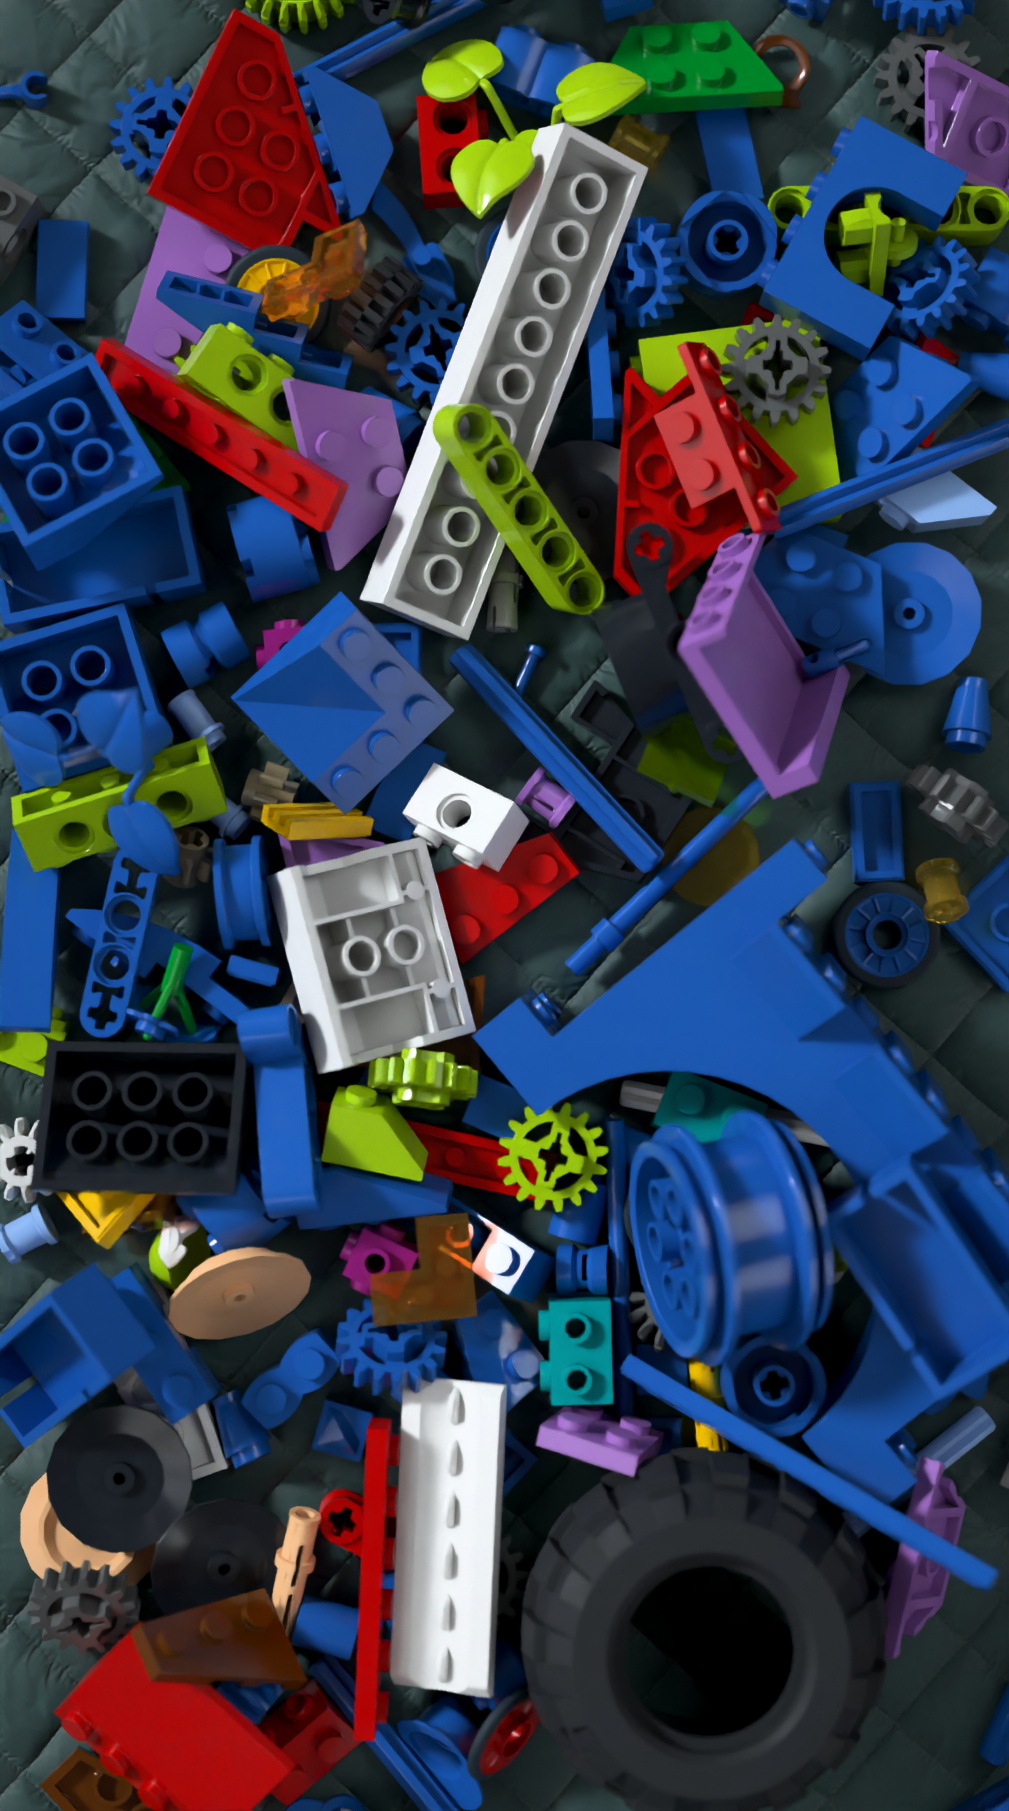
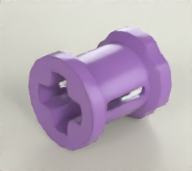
(546, 798)

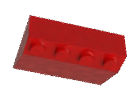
(171, 1739)

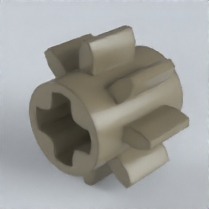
(269, 788)
(194, 857)

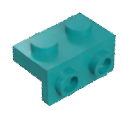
(701, 1105)

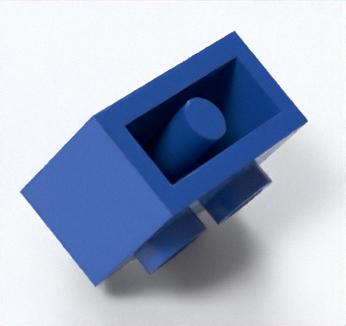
(33, 345)

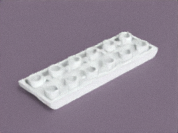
(448, 1536)

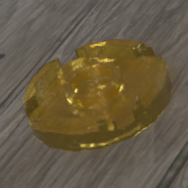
(719, 868)

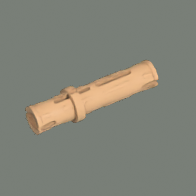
(293, 1564)

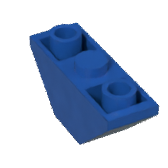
(348, 139)

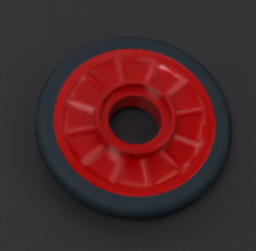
(503, 1735)

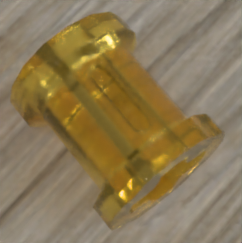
(639, 143)
(942, 890)

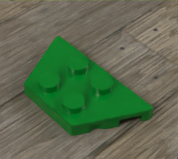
(695, 69)

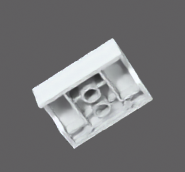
(370, 954)

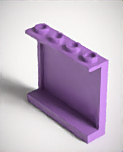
(757, 673)

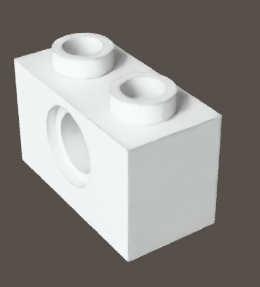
(448, 798)

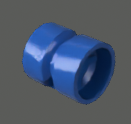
(206, 644)

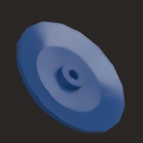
(927, 612)

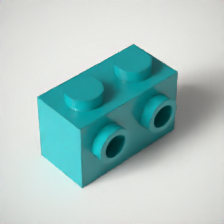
(578, 1350)

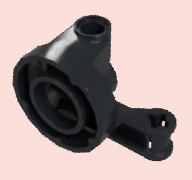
(641, 648)

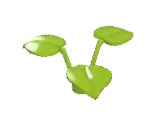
(491, 170)

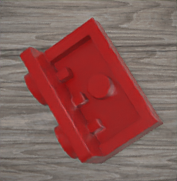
(311, 1735)

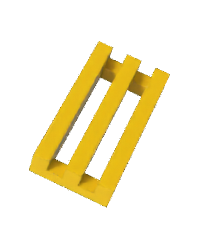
(315, 821)

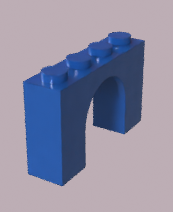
(806, 281)

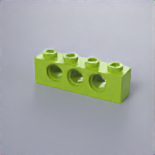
(211, 369)
(44, 813)

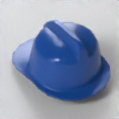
(442, 1743)

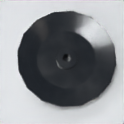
(583, 488)
(119, 1478)
(216, 1554)

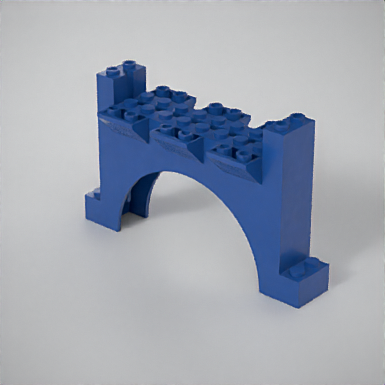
(761, 1008)

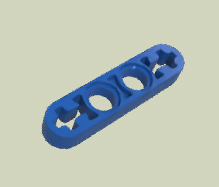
(112, 938)

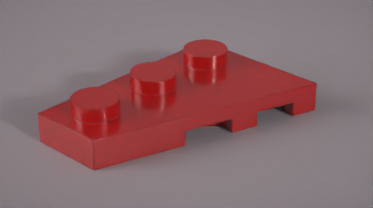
(487, 902)

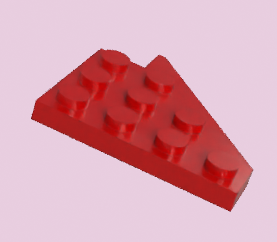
(245, 146)
(653, 492)

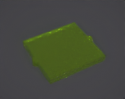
(683, 763)

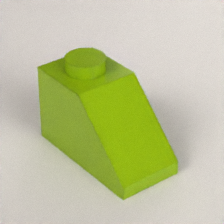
(372, 1135)

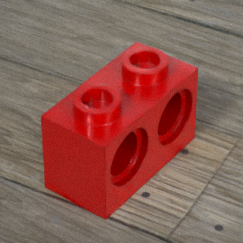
(440, 148)

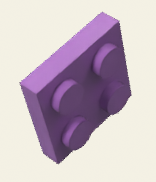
(600, 1437)

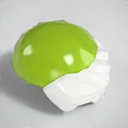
(178, 1251)

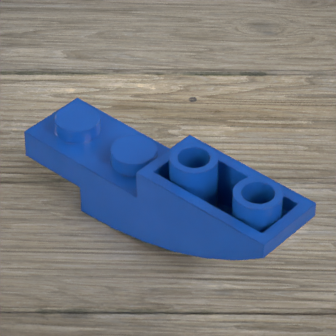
(201, 972)

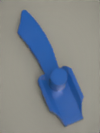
(423, 260)

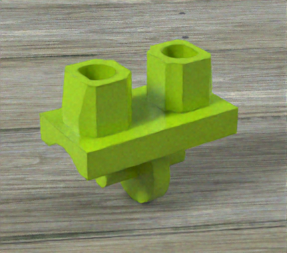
(879, 242)

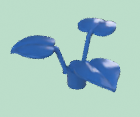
(130, 742)

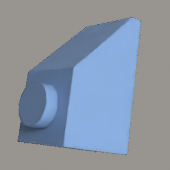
(935, 505)

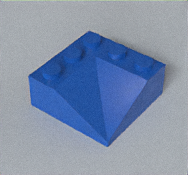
(69, 461)
(65, 661)
(342, 703)

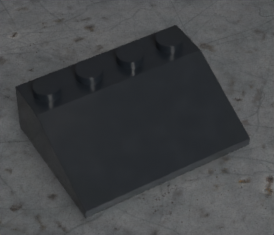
(143, 1118)

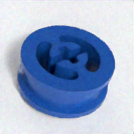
(242, 892)

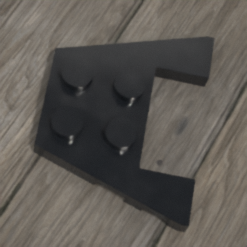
(643, 798)

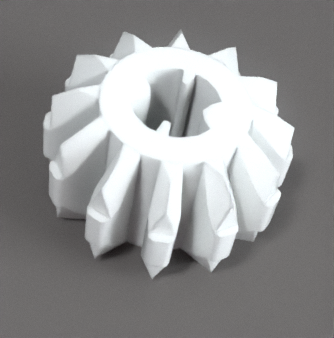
(13, 1145)

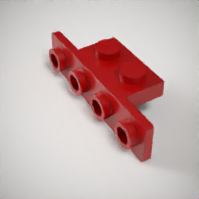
(710, 445)

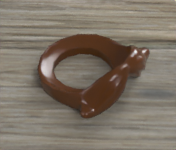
(791, 90)

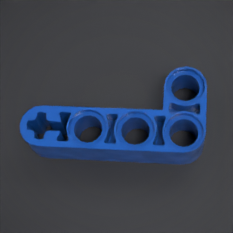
(285, 1108)

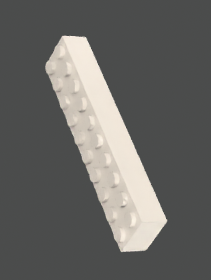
(512, 362)

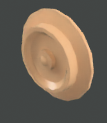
(238, 1293)
(50, 1544)

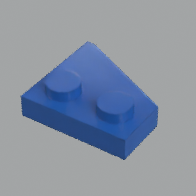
(497, 1349)

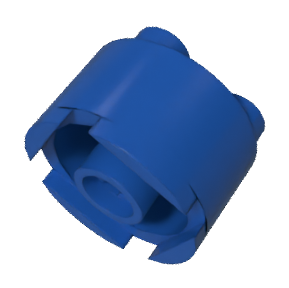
(733, 216)
(271, 548)
(238, 1219)
(795, 1398)

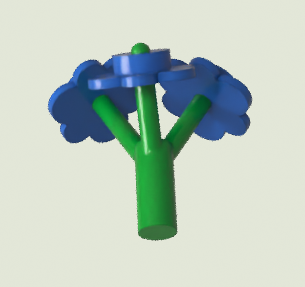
(150, 1006)

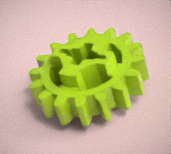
(422, 1079)
(575, 1161)

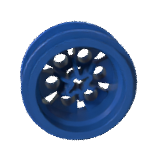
(730, 1237)

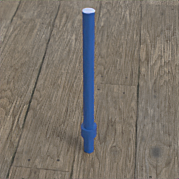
(608, 933)
(619, 1264)

